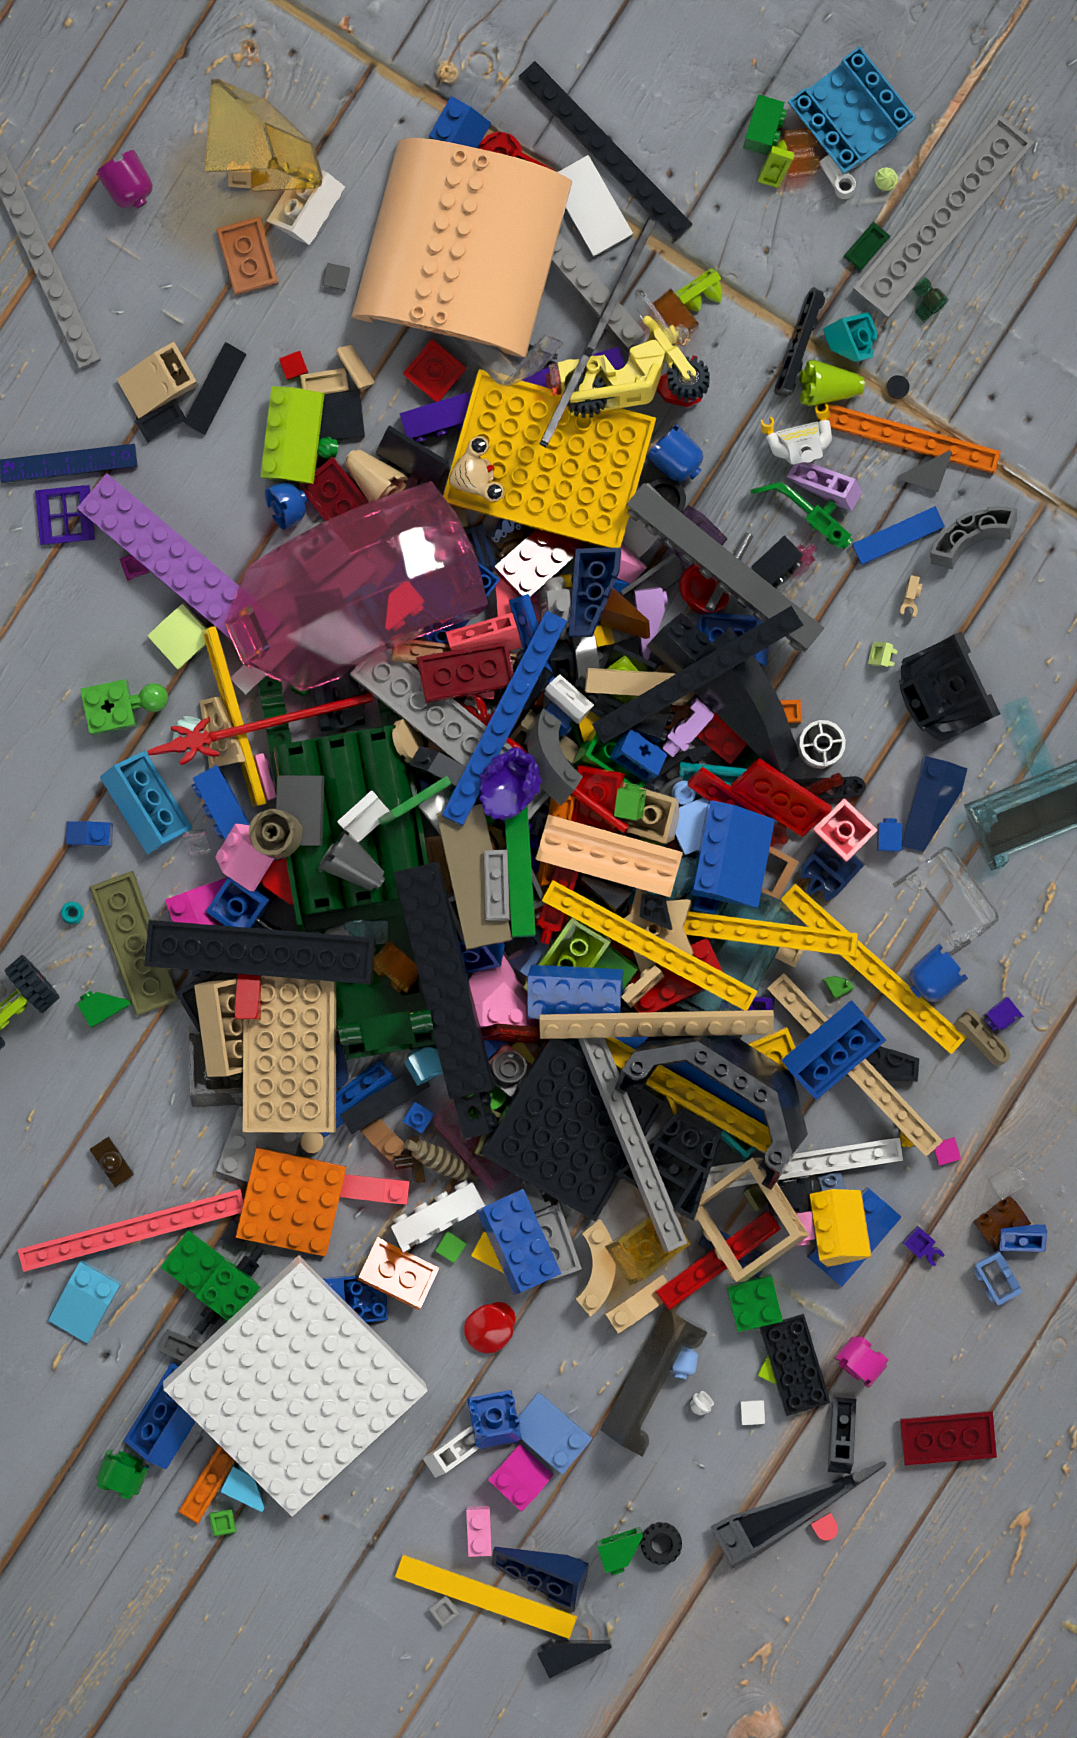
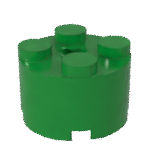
(122, 1473)

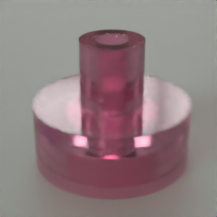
(807, 553)

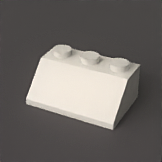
(304, 210)

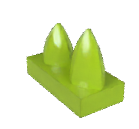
(776, 165)
(706, 283)

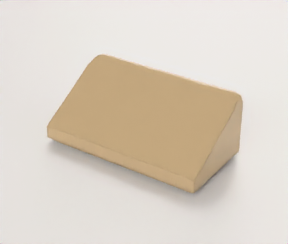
(355, 367)

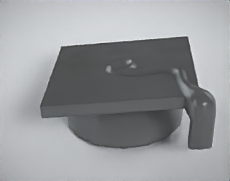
(508, 1069)

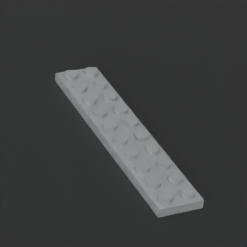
(943, 216)
(441, 722)

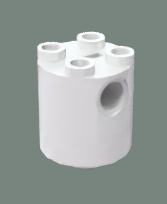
(818, 733)

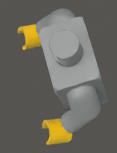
(557, 600)

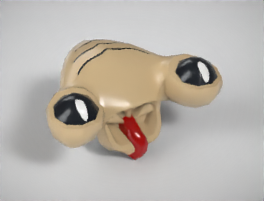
(474, 473)

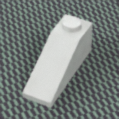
(451, 1452)

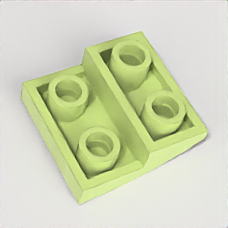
(179, 636)

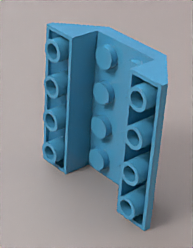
(852, 111)

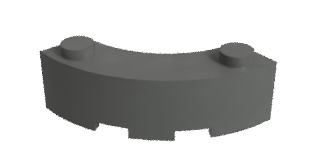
(971, 529)
(556, 773)

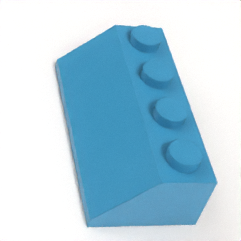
(145, 802)

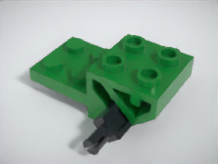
(213, 1278)

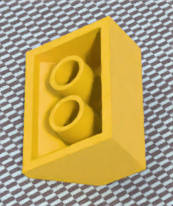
(840, 1226)

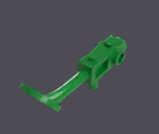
(818, 517)

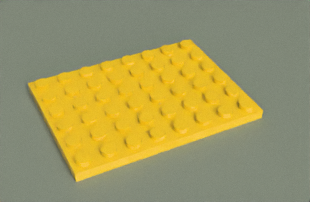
(571, 485)

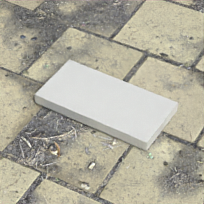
(594, 208)

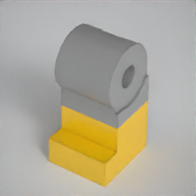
(608, 636)

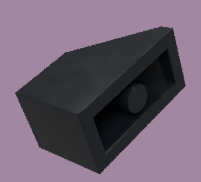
(562, 661)

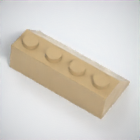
(658, 819)
(219, 1029)

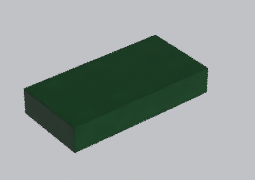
(866, 246)

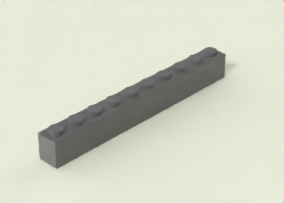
(717, 563)

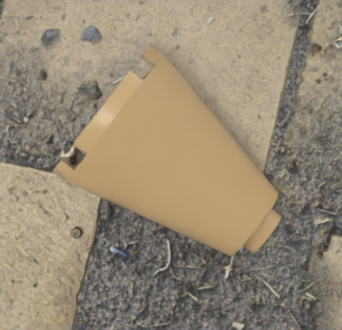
(374, 476)

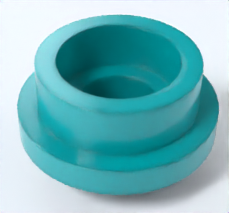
(65, 912)

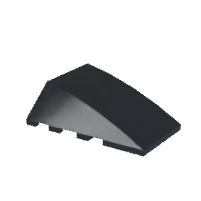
(683, 1158)

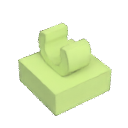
(881, 654)

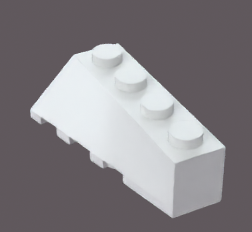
(437, 1216)

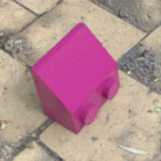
(520, 1477)

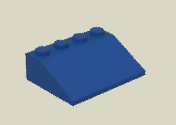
(732, 855)

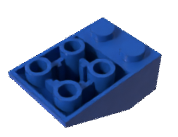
(362, 1298)

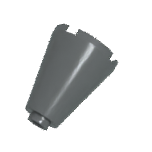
(352, 863)

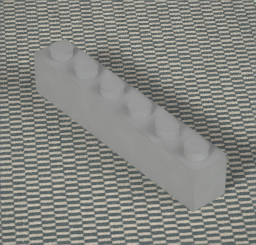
(595, 294)

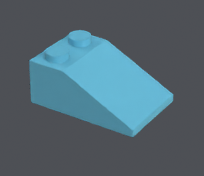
(84, 1301)

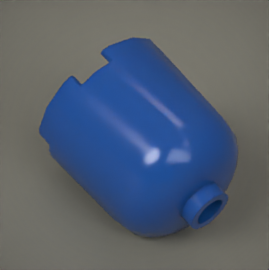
(676, 455)
(935, 975)

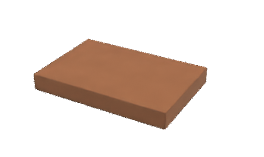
(247, 256)

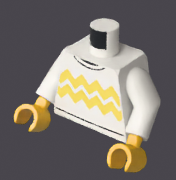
(800, 442)

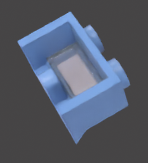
(998, 1278)

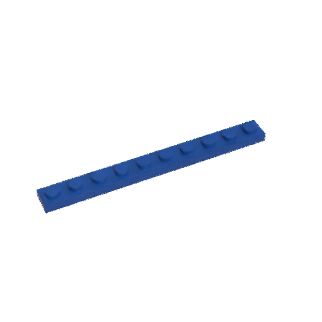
(505, 716)

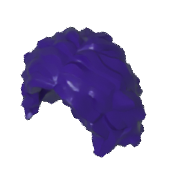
(509, 784)

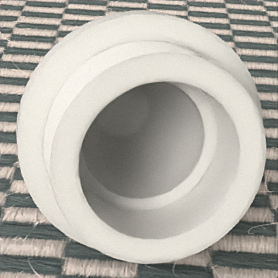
(701, 1403)

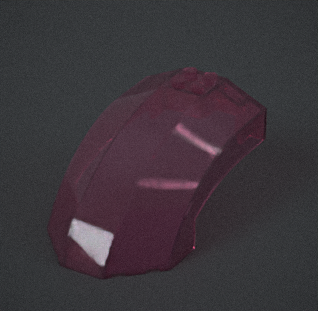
(356, 588)

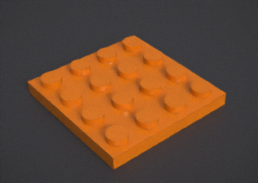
(290, 1201)

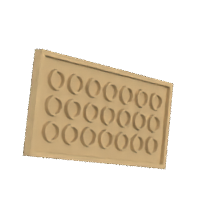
(291, 1058)

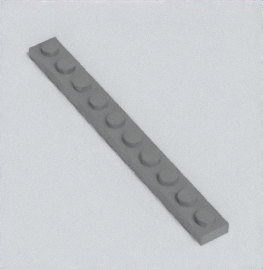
(45, 266)
(633, 1144)

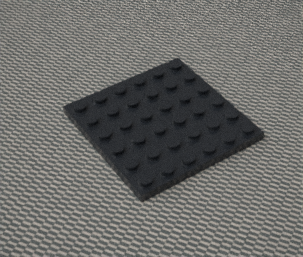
(562, 1133)

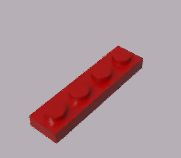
(715, 789)

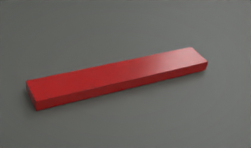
(710, 1265)

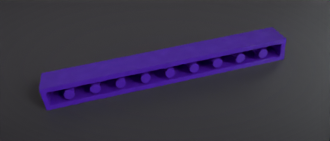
(451, 412)

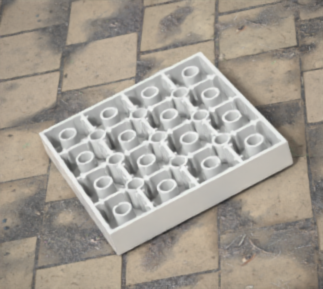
(295, 1386)

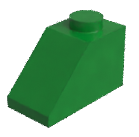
(101, 1006)

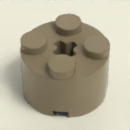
(263, 837)

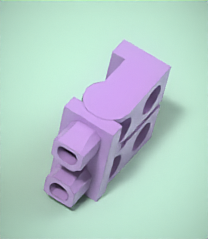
(688, 727)

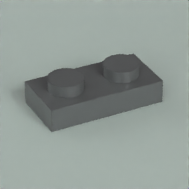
(178, 1345)

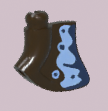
(507, 536)

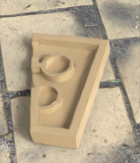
(228, 748)

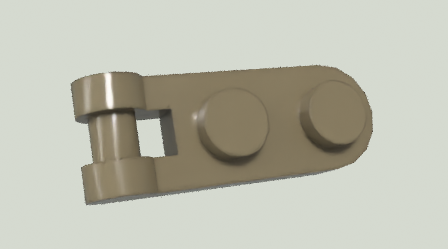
(983, 1037)

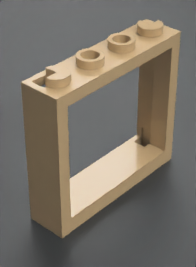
(781, 1207)

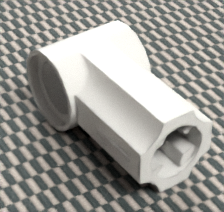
(837, 177)

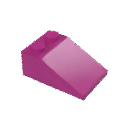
(192, 904)

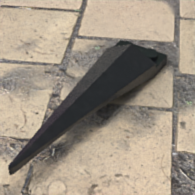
(757, 1529)

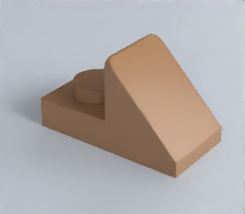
(383, 1138)

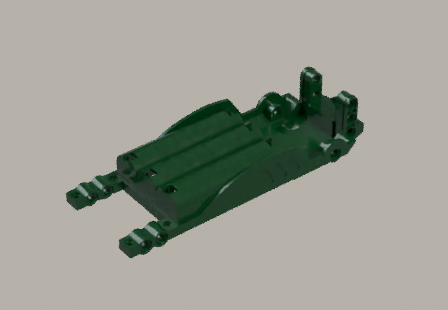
(368, 1016)

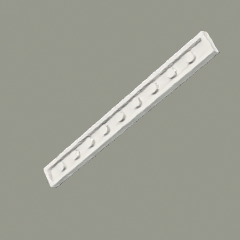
(821, 1161)

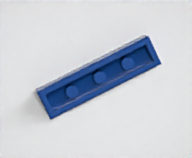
(360, 1088)

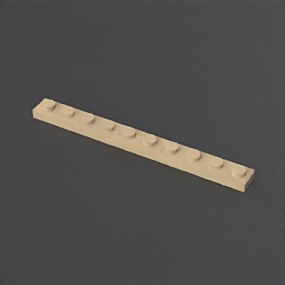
(656, 1024)
(864, 1073)

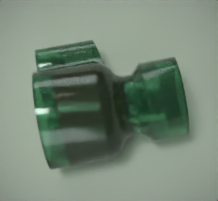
(932, 300)

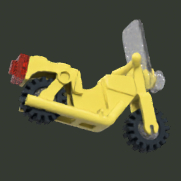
(639, 378)

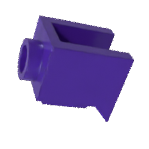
(1002, 1014)

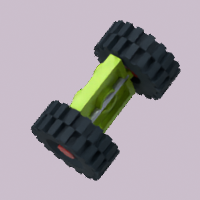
(30, 987)

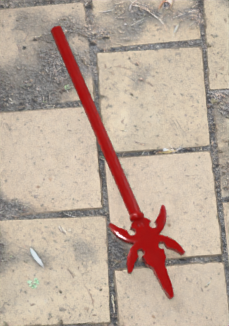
(196, 740)
(577, 793)

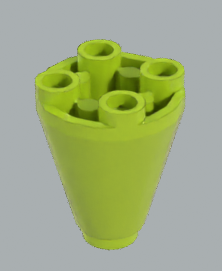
(828, 383)

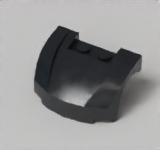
(945, 689)

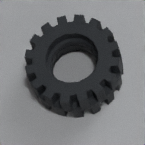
(671, 1554)

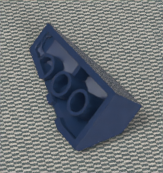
(592, 583)
(553, 1574)

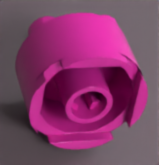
(861, 1361)

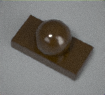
(111, 1161)

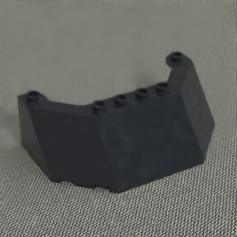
(742, 1072)

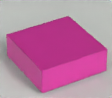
(947, 1151)

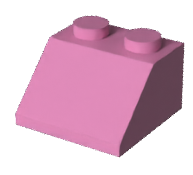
(241, 860)

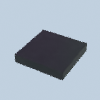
(342, 416)

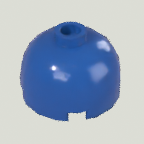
(287, 504)

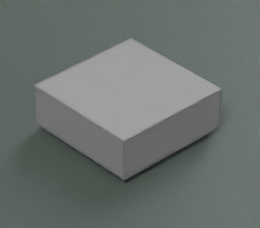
(444, 1611)

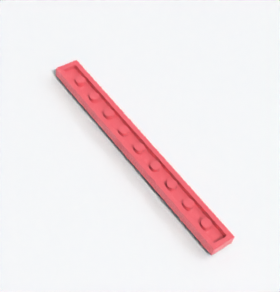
(131, 1230)

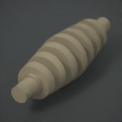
(441, 1160)

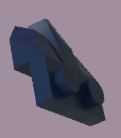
(829, 871)

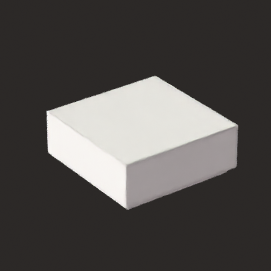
(752, 1412)

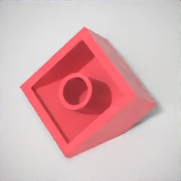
(845, 830)

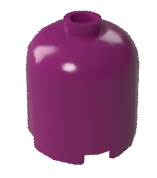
(126, 181)

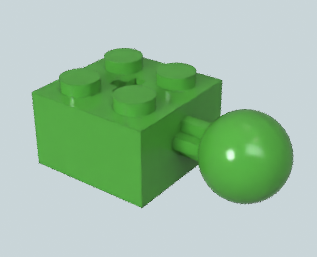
(152, 698)

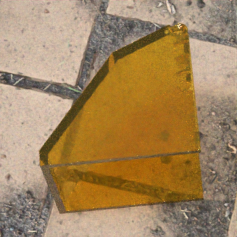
(255, 136)

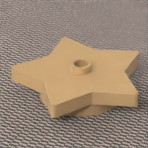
(678, 913)

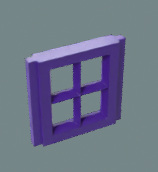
(45, 517)

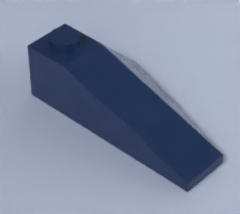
(934, 795)

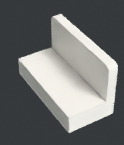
(568, 699)
(363, 816)

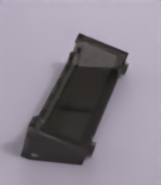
(647, 1378)

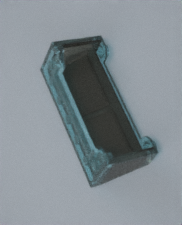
(1024, 813)

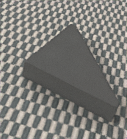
(929, 473)

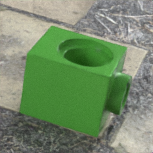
(630, 802)

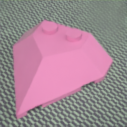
(500, 997)

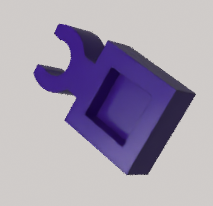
(921, 1244)

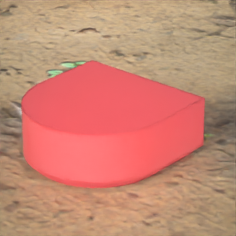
(825, 1527)

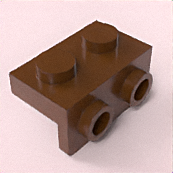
(1003, 1215)

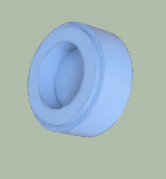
(683, 793)

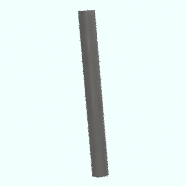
(742, 547)

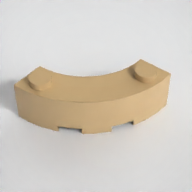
(602, 1271)

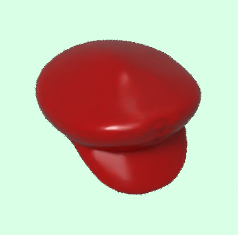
(697, 591)
(490, 1327)

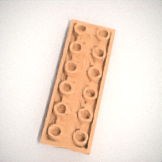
(609, 855)

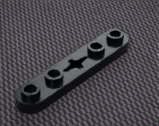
(805, 325)

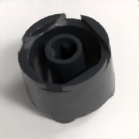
(797, 1194)

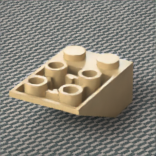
(157, 380)

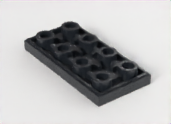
(794, 1365)

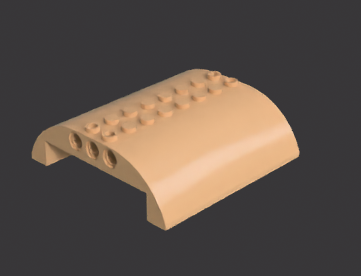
(463, 243)

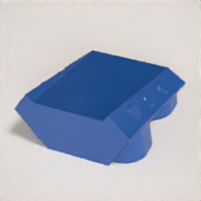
(494, 1419)

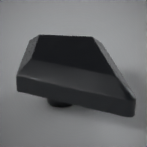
(655, 909)

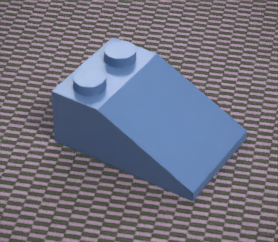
(552, 1433)

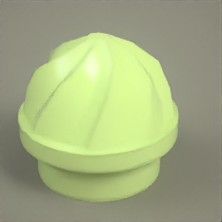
(886, 179)

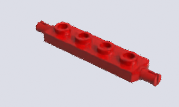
(552, 918)

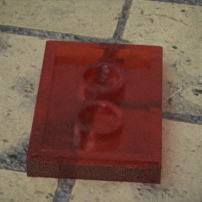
(512, 1033)

